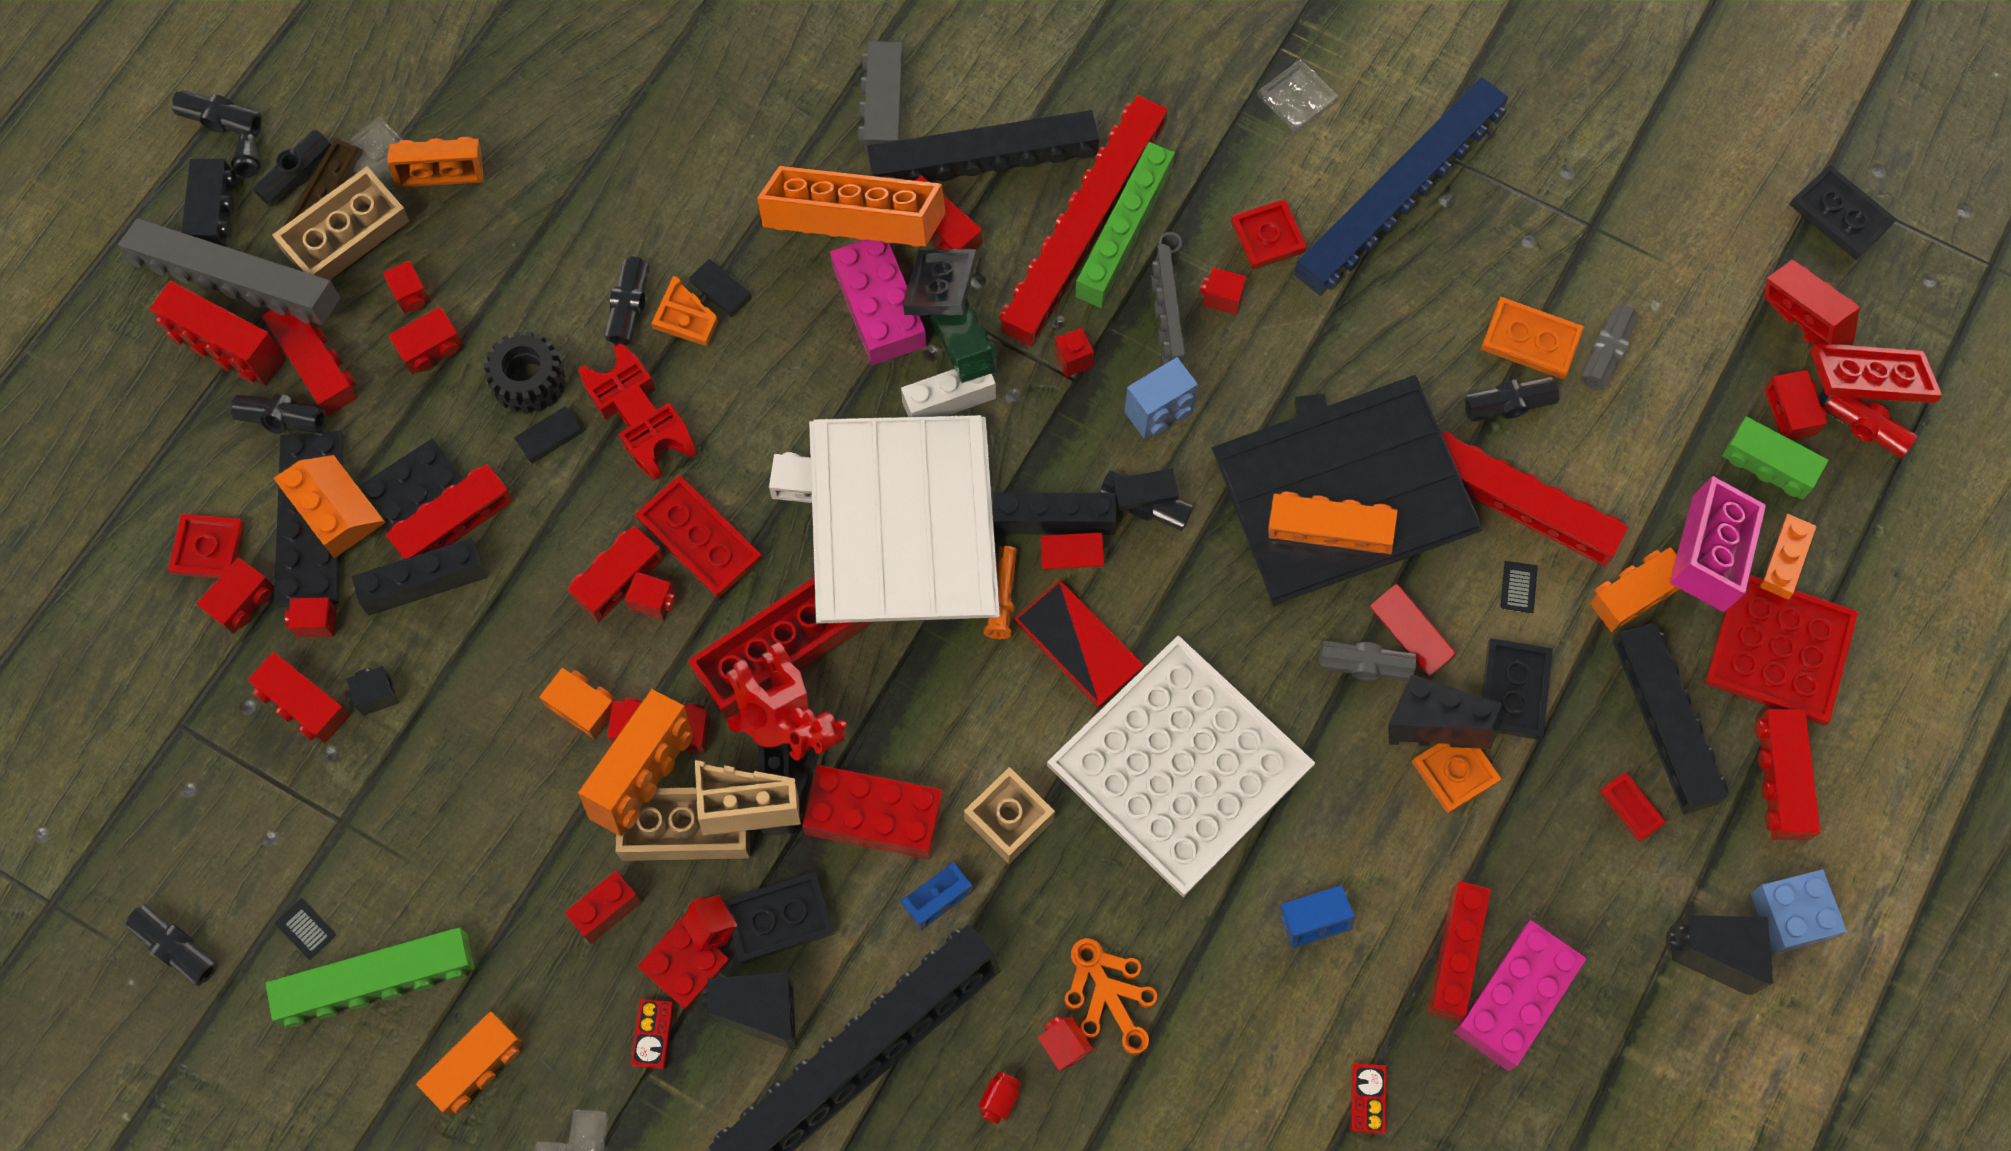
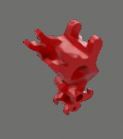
(783, 711)

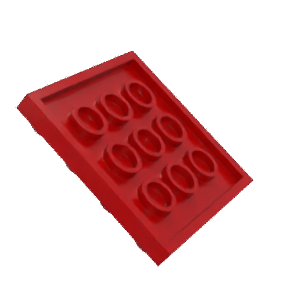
(1782, 650)

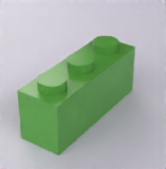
(1774, 458)

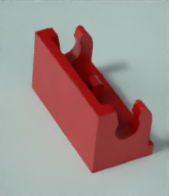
(1071, 551)

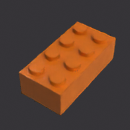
(636, 763)

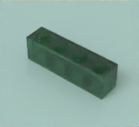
(965, 343)

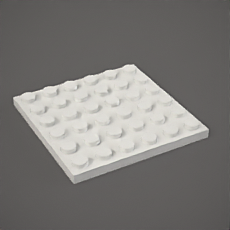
(1180, 765)

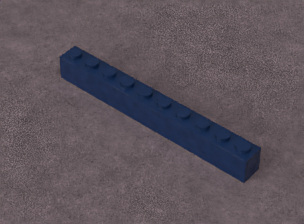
(1400, 187)

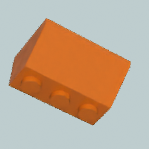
(436, 162)
(329, 502)

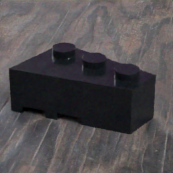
(1444, 716)
(779, 762)

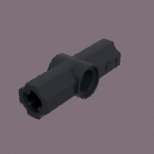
(216, 113)
(282, 177)
(627, 301)
(1511, 399)
(278, 413)
(1170, 513)
(171, 945)

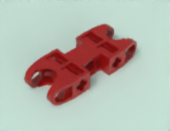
(648, 429)

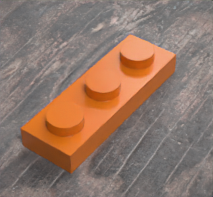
(1788, 556)

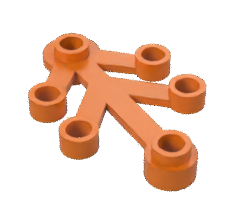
(1107, 991)

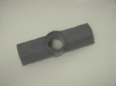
(1609, 347)
(1366, 661)

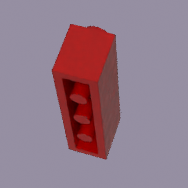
(312, 361)
(451, 514)
(1787, 774)
(1458, 951)

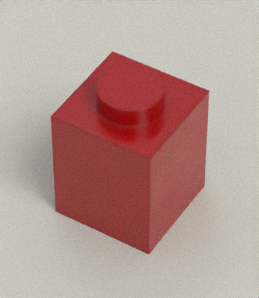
(406, 287)
(1222, 290)
(1074, 352)
(650, 596)
(311, 617)
(708, 922)
(1065, 1042)

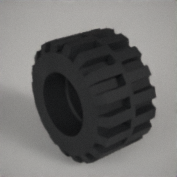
(518, 352)

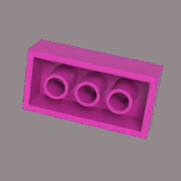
(875, 299)
(1718, 544)
(1520, 995)

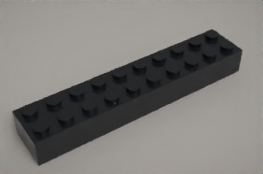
(864, 1048)

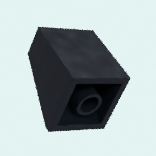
(1724, 949)
(754, 1005)

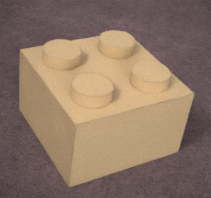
(1009, 815)

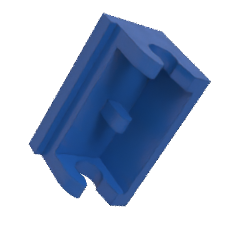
(937, 896)
(1317, 916)

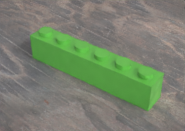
(1124, 225)
(370, 977)

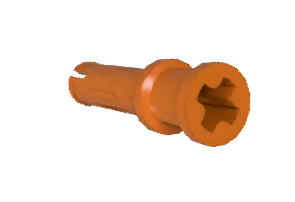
(999, 627)

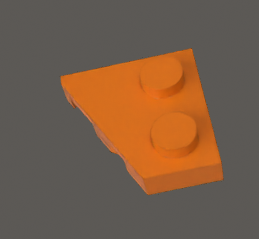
(684, 315)

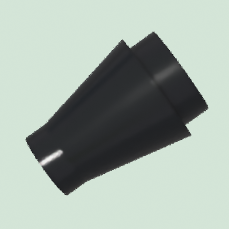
(246, 157)

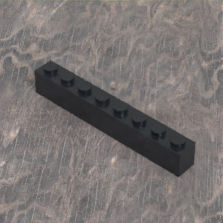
(987, 148)

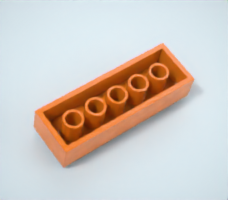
(852, 206)

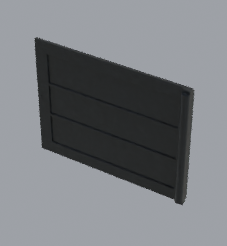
(1360, 450)

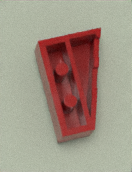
(1812, 305)

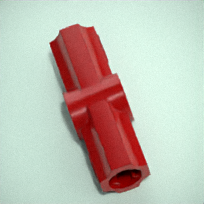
(1872, 423)

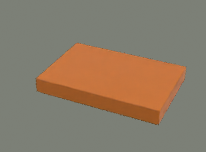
(1532, 338)

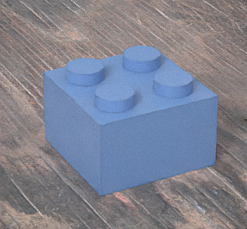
(1161, 398)
(1799, 911)

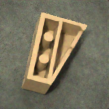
(743, 800)

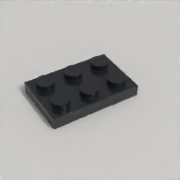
(1843, 212)
(940, 282)
(410, 483)
(1520, 681)
(779, 917)

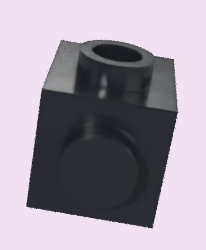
(371, 690)

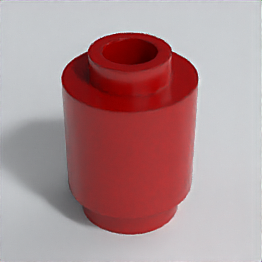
(999, 1098)

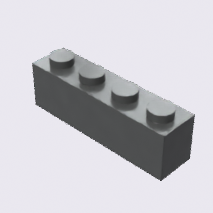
(883, 93)

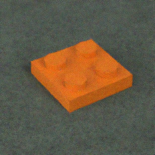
(1455, 774)

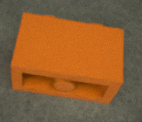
(578, 702)

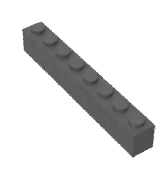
(229, 272)

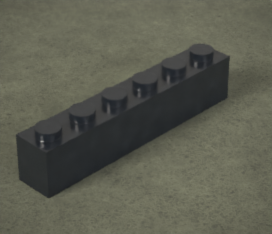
(1670, 718)

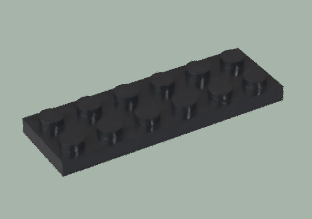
(302, 561)

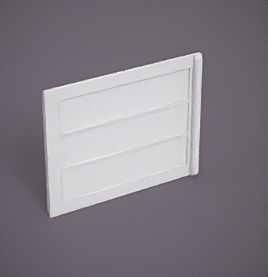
(902, 519)

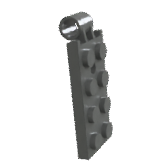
(1166, 303)

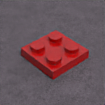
(1268, 234)
(205, 545)
(680, 967)

